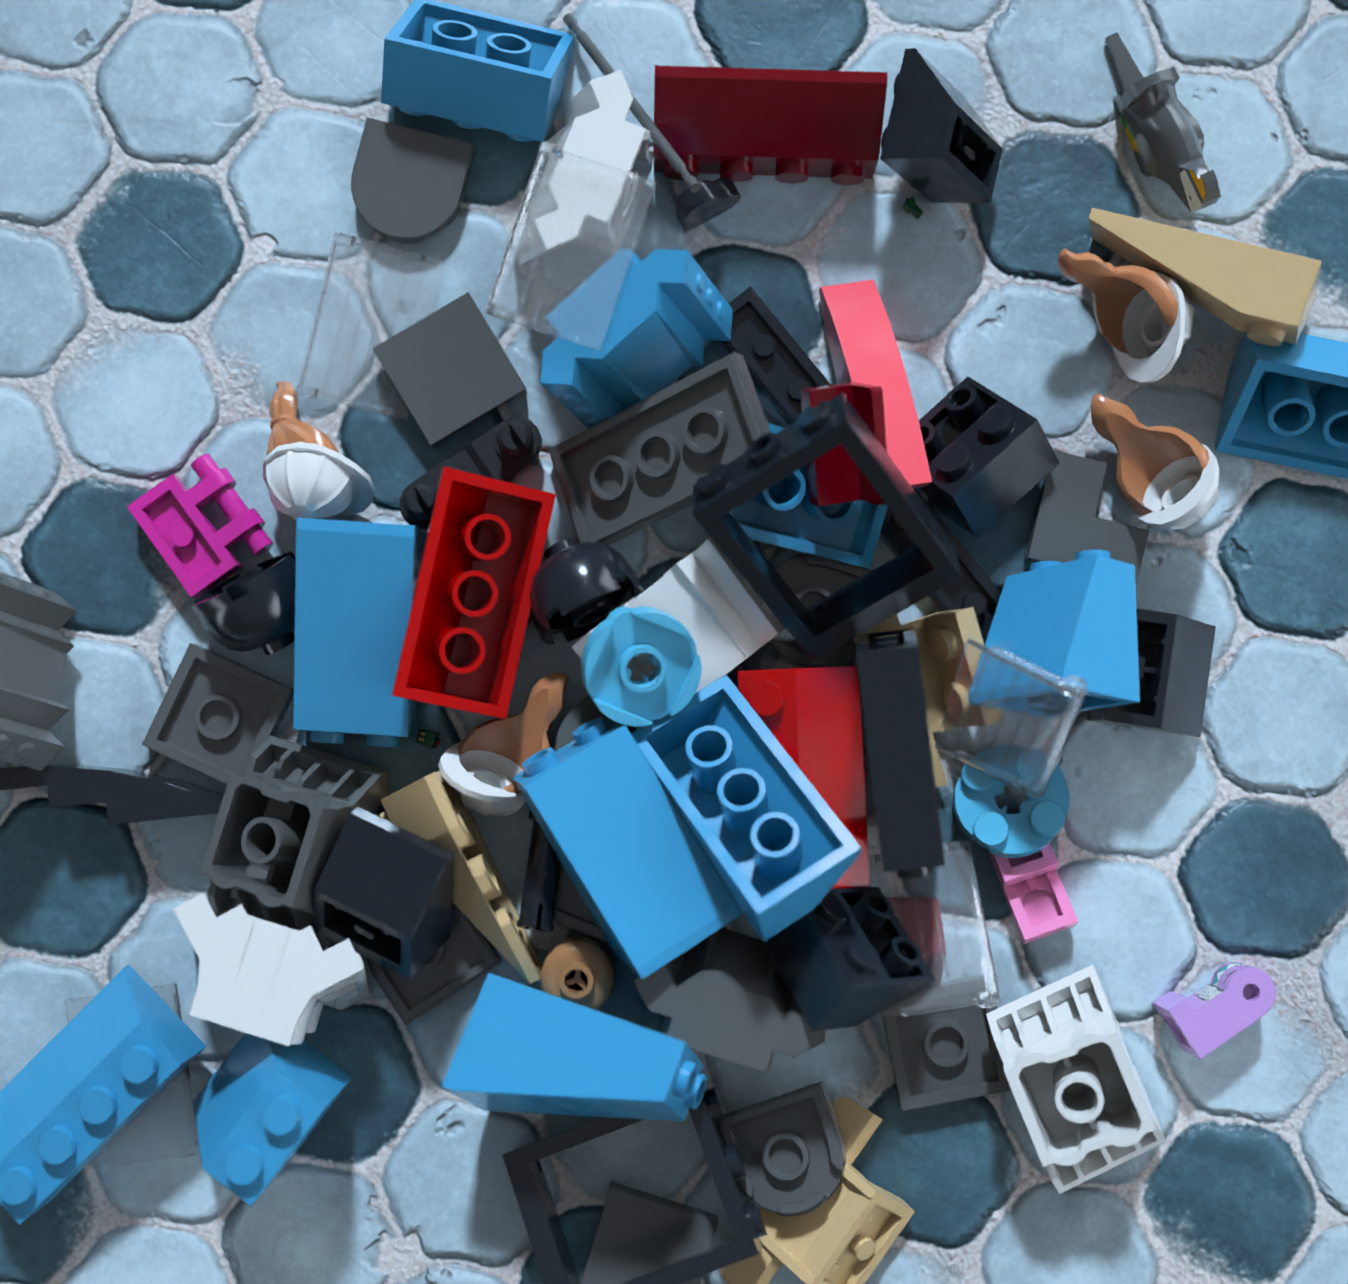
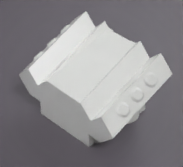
(599, 128)
(714, 606)
(267, 974)
(1074, 1079)

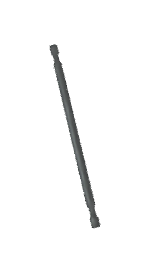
(636, 109)

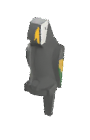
(1162, 130)

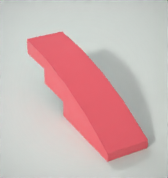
(867, 353)

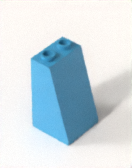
(351, 628)
(625, 846)
(566, 1059)

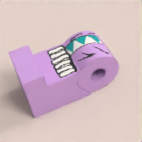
(1218, 1010)

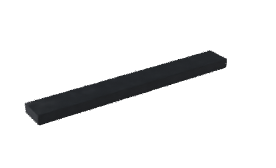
(780, 371)

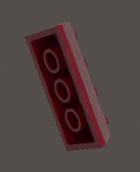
(770, 122)

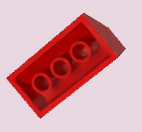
(473, 593)
(820, 727)

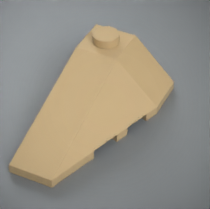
(1236, 281)
(438, 815)

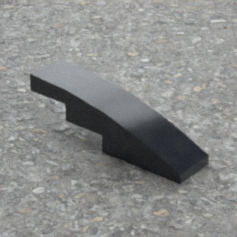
(127, 793)

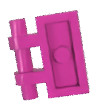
(187, 537)

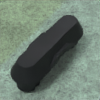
(493, 455)

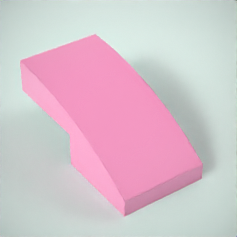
(1035, 894)

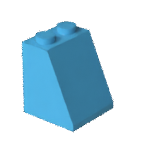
(1075, 623)
(262, 1111)

